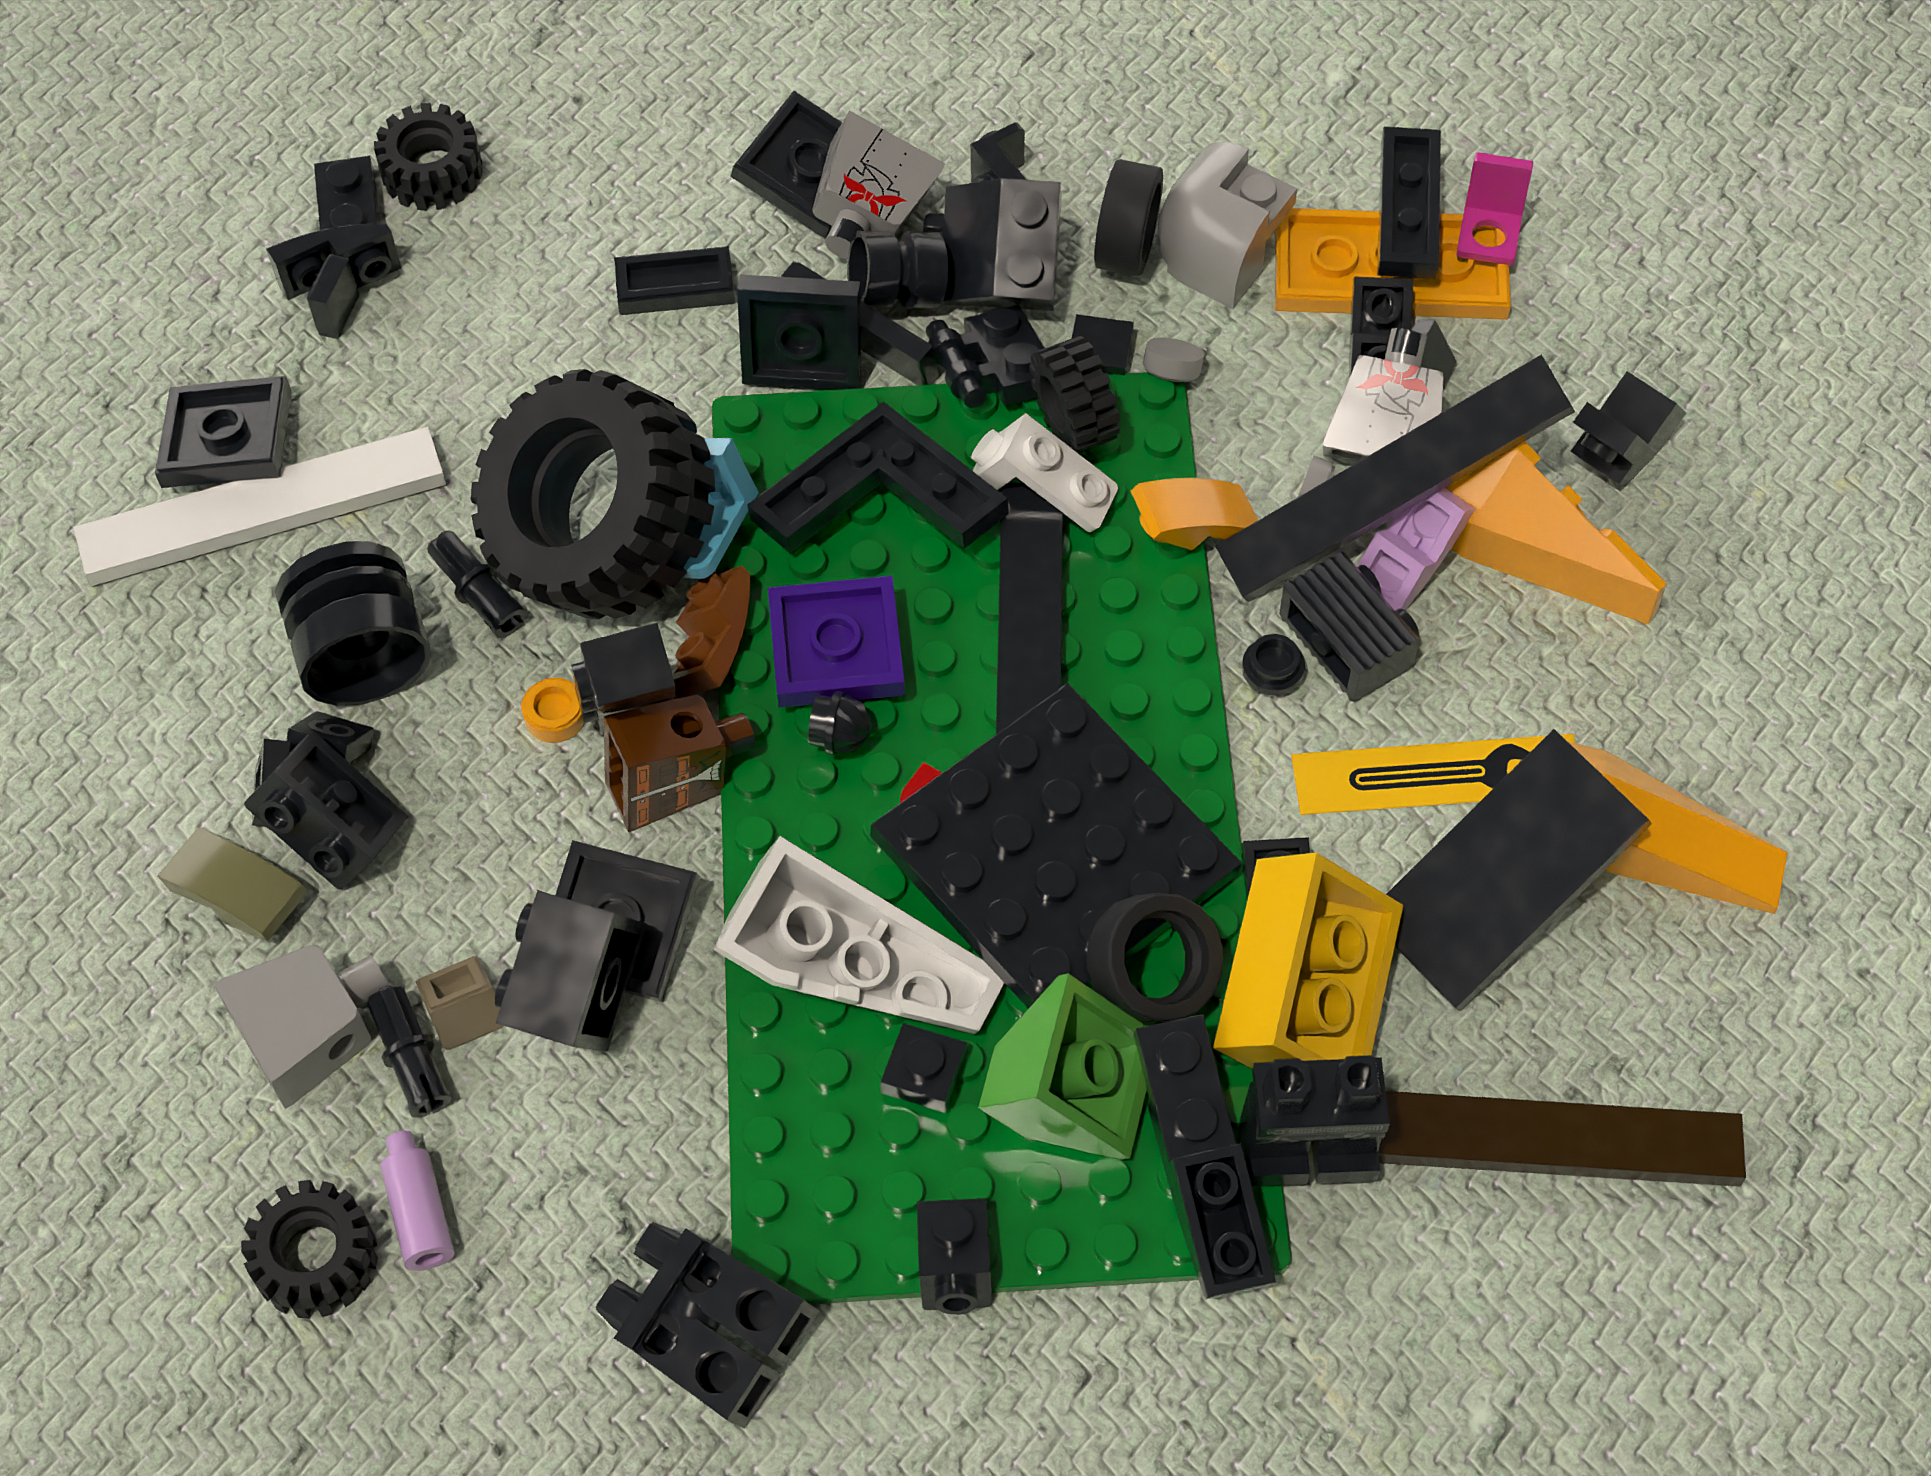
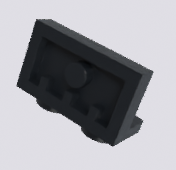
(326, 811)

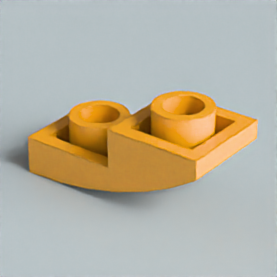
(1192, 509)

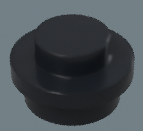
(1273, 664)

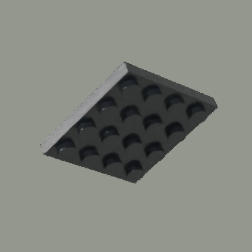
(1044, 838)

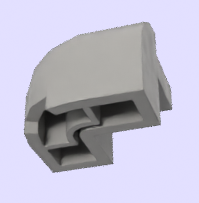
(1220, 222)

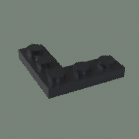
(872, 452)

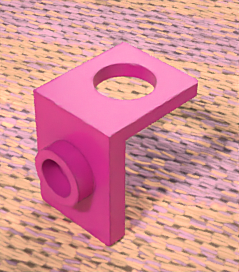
(1494, 199)

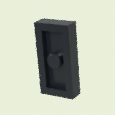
(346, 192)

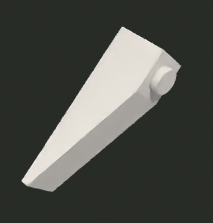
(838, 941)

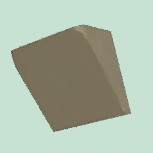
(460, 1002)

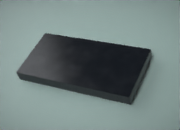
(1511, 868)

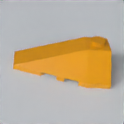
(1545, 539)
(1690, 843)

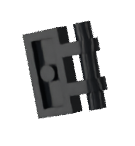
(1002, 345)

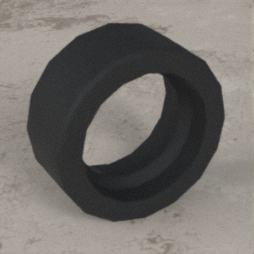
(1128, 217)
(1201, 948)

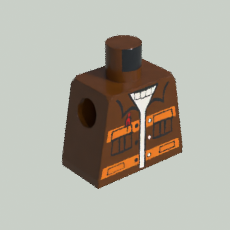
(668, 757)

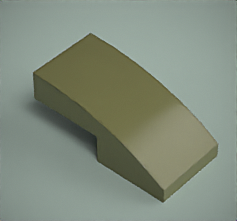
(233, 883)

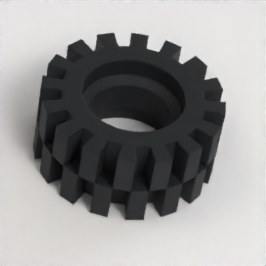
(424, 133)
(1075, 394)
(291, 1215)

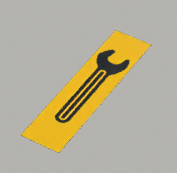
(1406, 774)

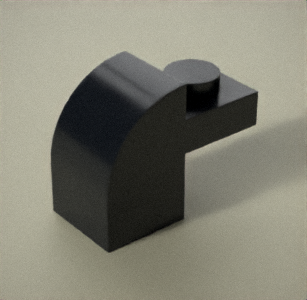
(1626, 429)

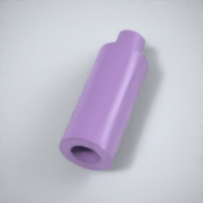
(415, 1204)

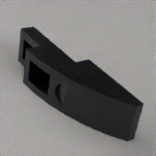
(1202, 1158)

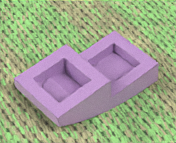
(1415, 546)

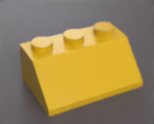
(1308, 964)

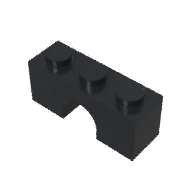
(622, 673)

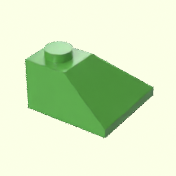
(1069, 1073)

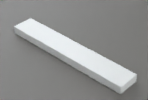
(258, 507)

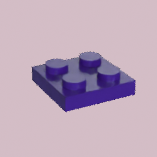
(836, 640)

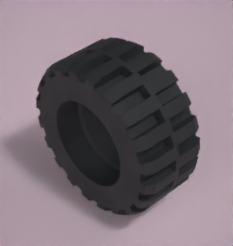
(532, 477)

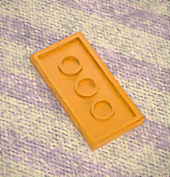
(1327, 247)

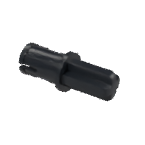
(477, 585)
(408, 1051)

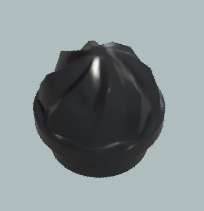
(838, 723)

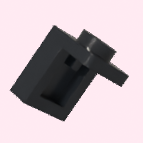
(998, 154)
(954, 1255)

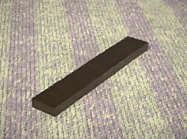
(1564, 1138)

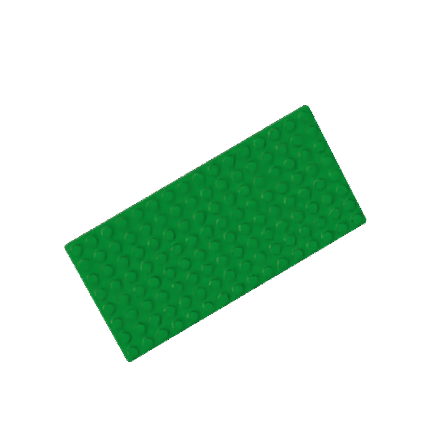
(816, 1151)

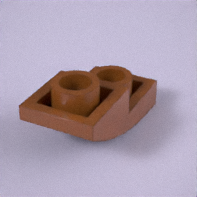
(715, 627)

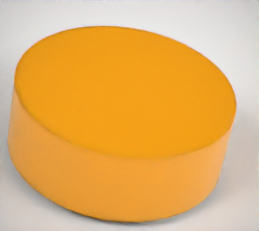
(552, 710)

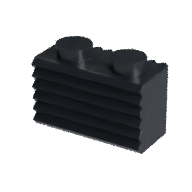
(1350, 625)

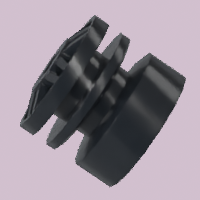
(352, 623)

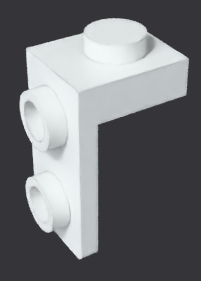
(1048, 468)

